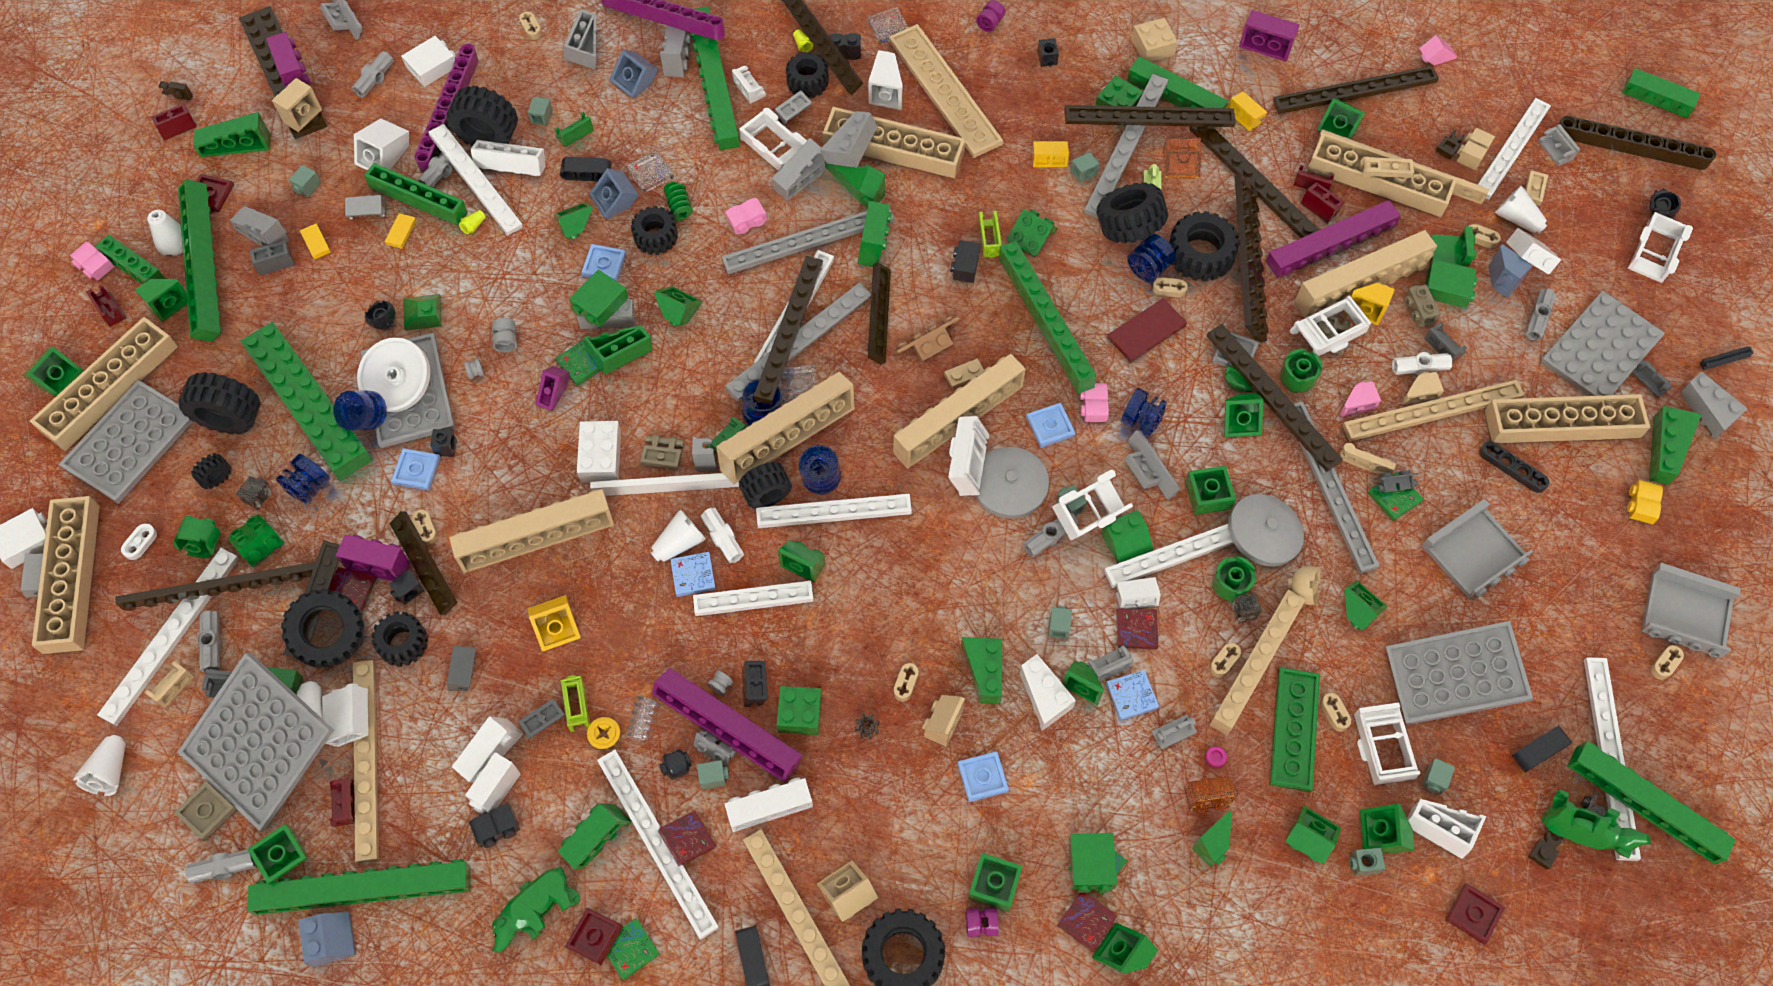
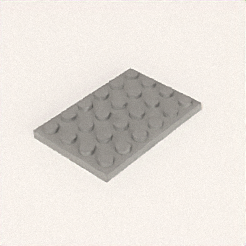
(1602, 347)
(428, 413)
(127, 441)
(1459, 673)

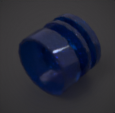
(1151, 258)
(360, 410)
(755, 410)
(1143, 411)
(818, 460)
(305, 475)

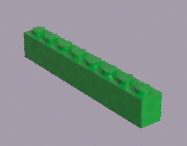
(1651, 803)

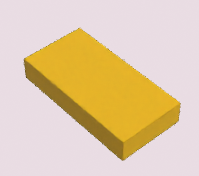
(400, 231)
(315, 241)

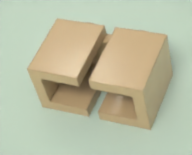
(1475, 149)

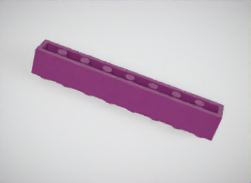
(1333, 239)
(726, 725)

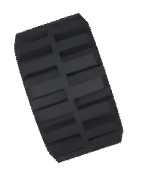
(807, 64)
(651, 219)
(765, 485)
(391, 627)

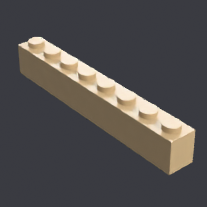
(1257, 663)

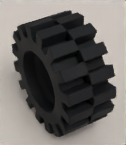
(211, 471)

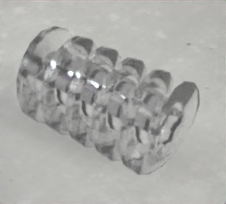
(641, 719)

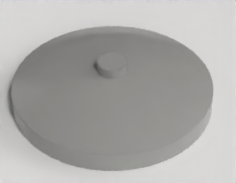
(1012, 483)
(1266, 530)

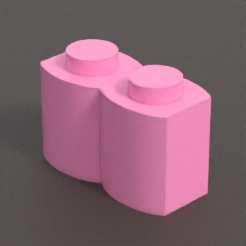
(746, 216)
(91, 260)
(1095, 404)

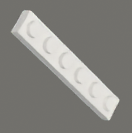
(753, 598)

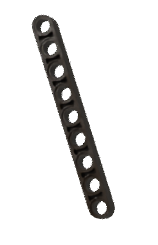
(1638, 143)

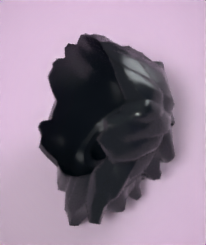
(1665, 203)
(381, 315)

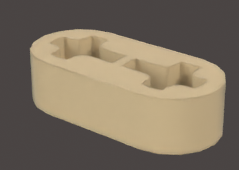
(533, 24)
(1483, 236)
(1169, 287)
(427, 526)
(1221, 657)
(1670, 665)
(901, 680)
(1333, 712)

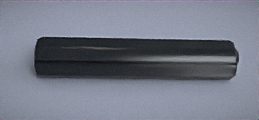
(1727, 357)

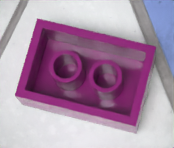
(1269, 35)
(287, 59)
(372, 557)

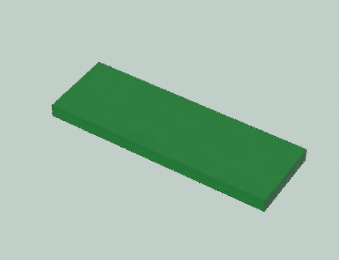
(1295, 729)

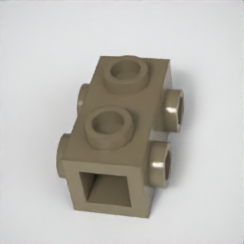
(1421, 305)

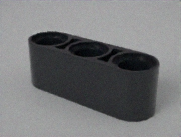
(583, 168)
(1541, 749)
(752, 957)

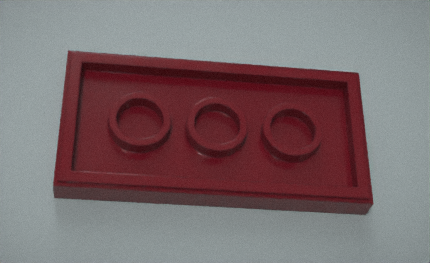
(1147, 330)

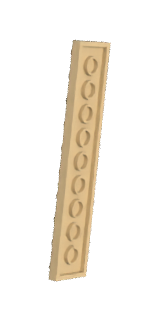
(945, 91)

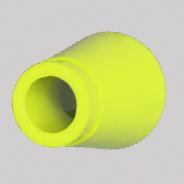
(803, 42)
(471, 222)

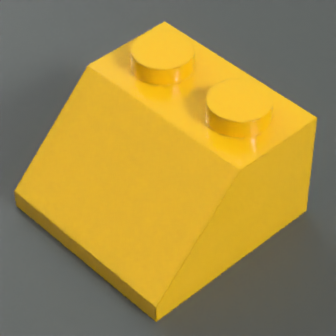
(1373, 301)
(553, 623)

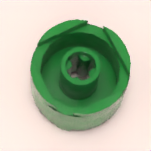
(1300, 370)
(197, 537)
(1243, 575)

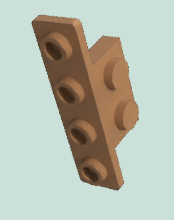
(930, 342)

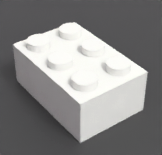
(598, 451)

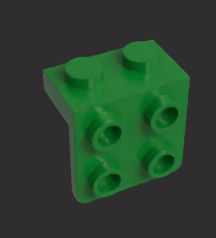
(1031, 231)
(1456, 249)
(255, 540)

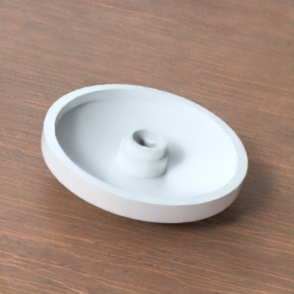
(396, 372)

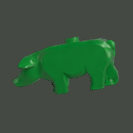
(1590, 828)
(528, 907)

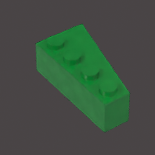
(233, 137)
(1670, 442)

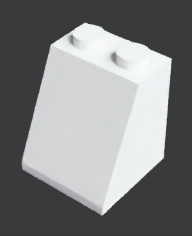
(885, 82)
(380, 144)

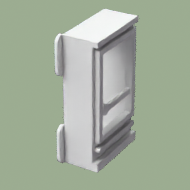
(769, 119)
(1669, 228)
(1317, 338)
(968, 455)
(1106, 494)
(1378, 716)

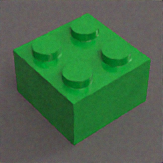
(1119, 93)
(1210, 490)
(799, 710)
(995, 882)

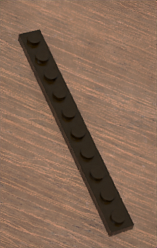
(825, 45)
(1355, 89)
(1149, 116)
(1266, 190)
(788, 330)
(1274, 398)
(214, 587)

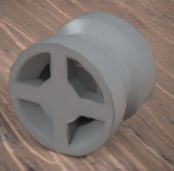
(474, 368)
(720, 682)

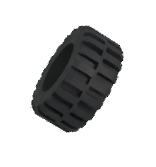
(481, 116)
(1132, 212)
(1208, 228)
(219, 403)
(322, 600)
(908, 923)

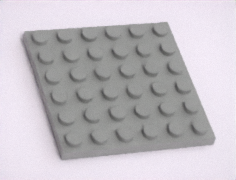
(255, 741)

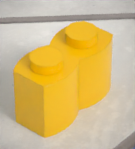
(1645, 502)

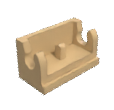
(170, 685)

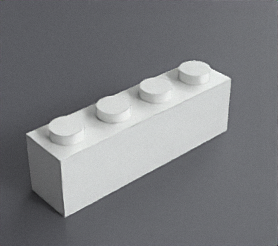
(508, 157)
(768, 804)

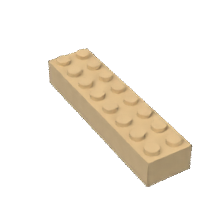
(906, 144)
(1424, 191)
(1377, 267)
(103, 384)
(973, 399)
(1567, 418)
(786, 427)
(531, 531)
(66, 575)

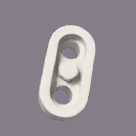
(138, 541)

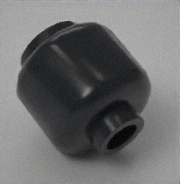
(675, 764)

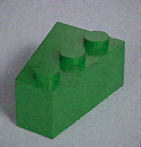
(873, 233)
(618, 348)
(985, 666)
(592, 834)

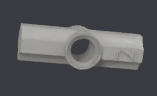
(372, 74)
(437, 168)
(1540, 314)
(1041, 540)
(209, 630)
(219, 866)

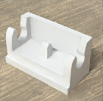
(747, 84)
(1138, 593)

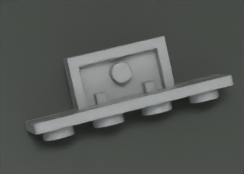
(341, 17)
(1149, 467)

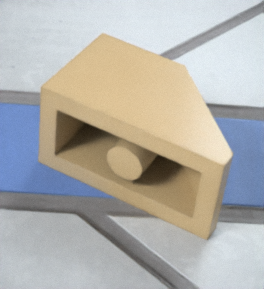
(1424, 389)

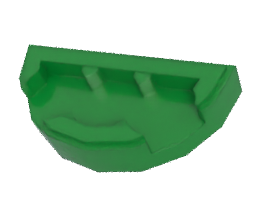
(1236, 381)

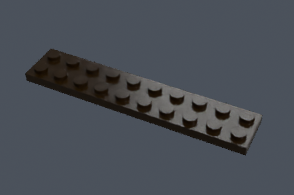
(258, 27)
(1250, 258)

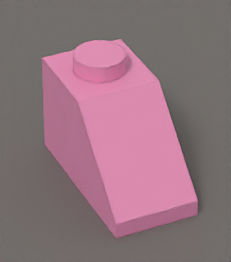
(1437, 51)
(1362, 399)

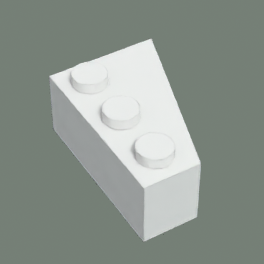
(1045, 691)
(494, 736)
(1446, 827)

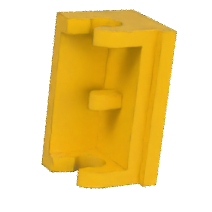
(1247, 111)
(1050, 154)

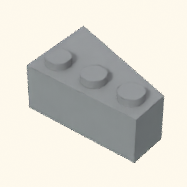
(581, 41)
(675, 52)
(850, 141)
(800, 170)
(258, 227)
(621, 318)
(1713, 402)

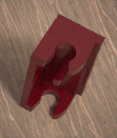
(173, 121)
(1306, 179)
(1322, 202)
(106, 306)
(342, 802)

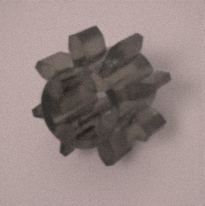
(871, 723)

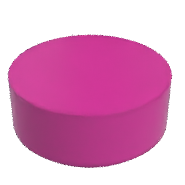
(1215, 757)

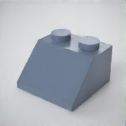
(633, 73)
(613, 193)
(1507, 271)
(326, 938)

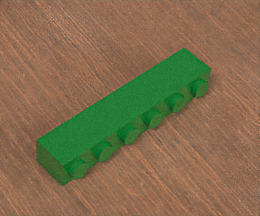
(1178, 90)
(415, 194)

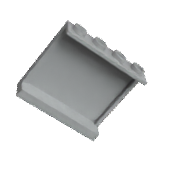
(1475, 551)
(1689, 610)

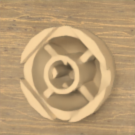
(1305, 584)

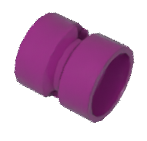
(990, 16)
(974, 922)

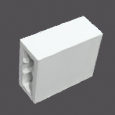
(429, 60)
(1533, 251)
(22, 536)
(346, 713)
(492, 784)

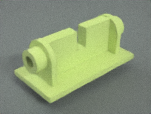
(1153, 175)

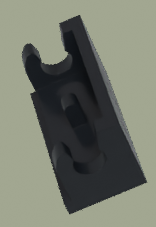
(754, 683)

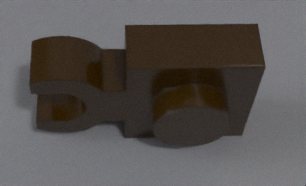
(178, 90)
(1450, 145)
(1544, 851)

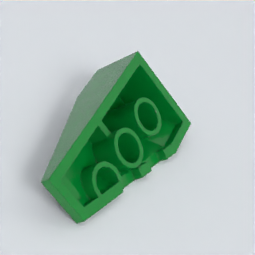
(862, 182)

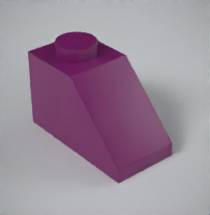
(551, 387)

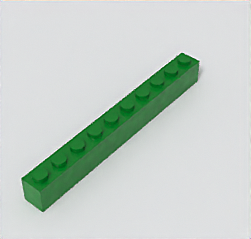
(716, 88)
(198, 261)
(1047, 317)
(358, 888)

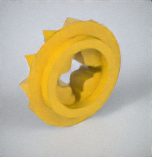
(604, 724)

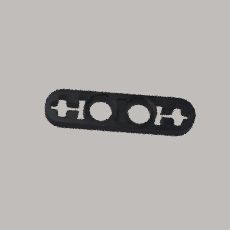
(1512, 470)

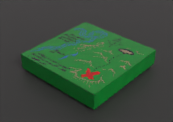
(578, 363)
(1396, 502)
(632, 950)

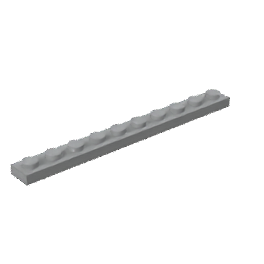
(1125, 146)
(795, 243)
(807, 335)
(1341, 510)

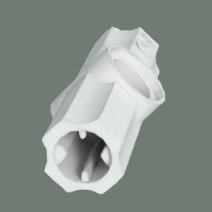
(1429, 362)
(722, 535)

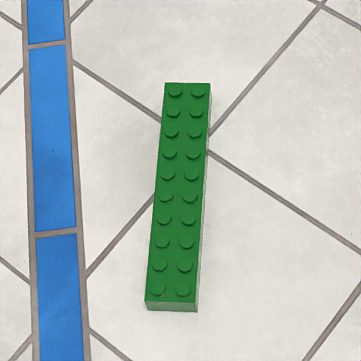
(305, 400)

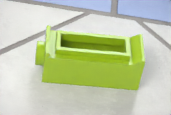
(993, 249)
(583, 718)

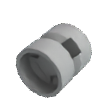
(504, 335)

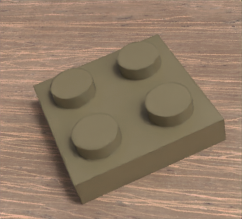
(205, 810)

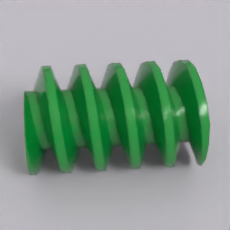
(678, 200)

